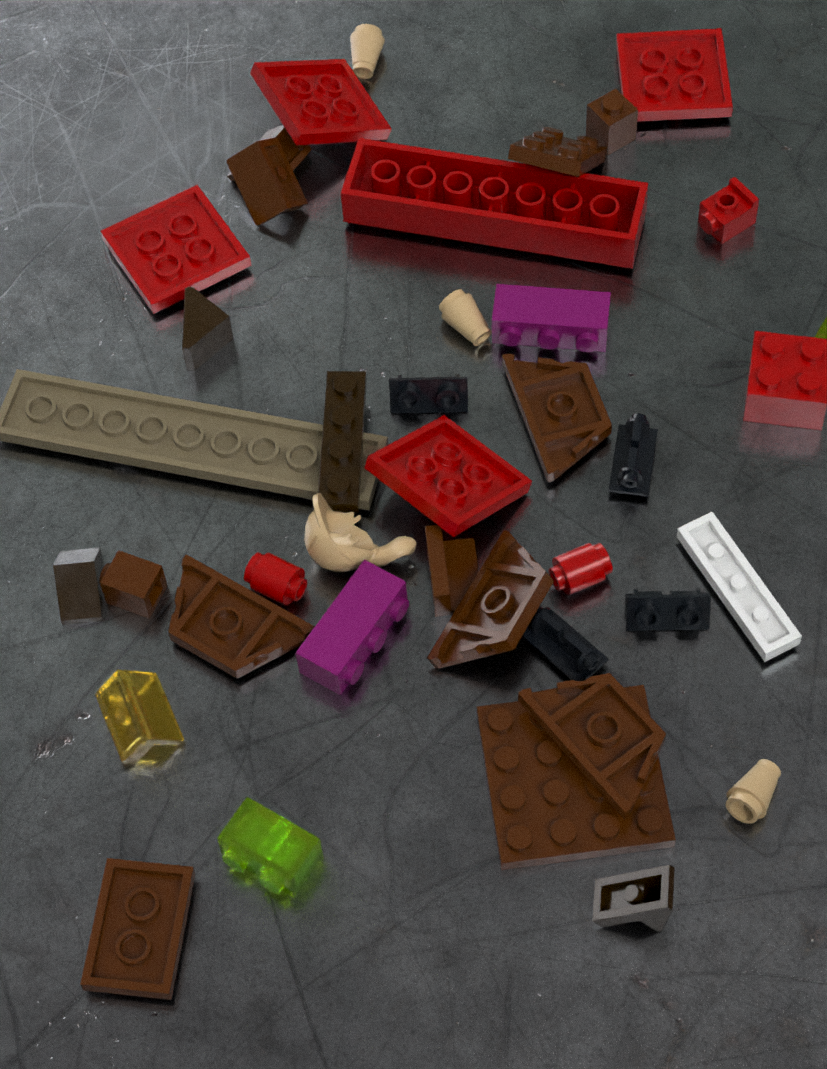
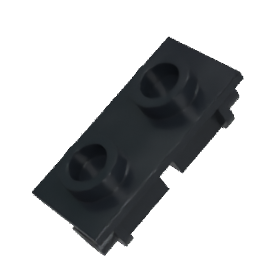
(428, 394)
(633, 457)
(667, 612)
(563, 645)

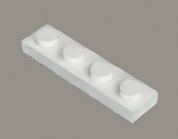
(738, 586)

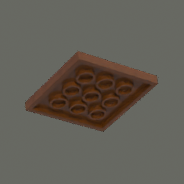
(549, 808)

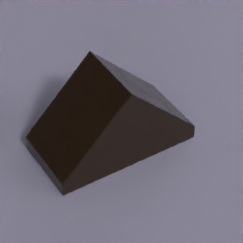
(204, 329)
(78, 585)

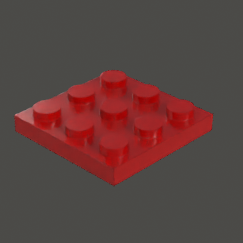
(675, 74)
(320, 101)
(175, 248)
(448, 475)

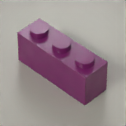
(550, 317)
(353, 628)

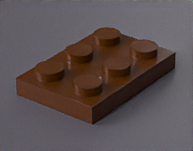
(558, 153)
(138, 929)

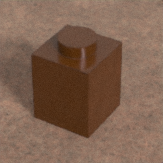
(612, 121)
(133, 584)

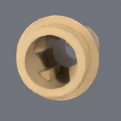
(365, 49)
(465, 317)
(753, 792)

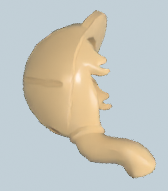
(342, 546)

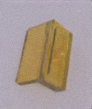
(137, 714)

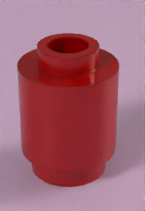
(580, 568)
(275, 578)

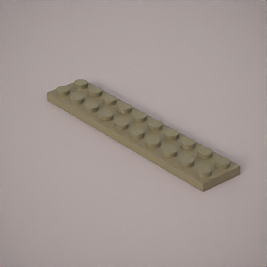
(171, 435)

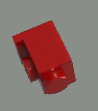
(728, 211)

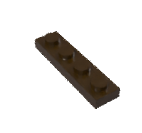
(343, 439)

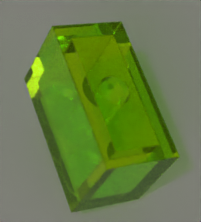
(269, 848)

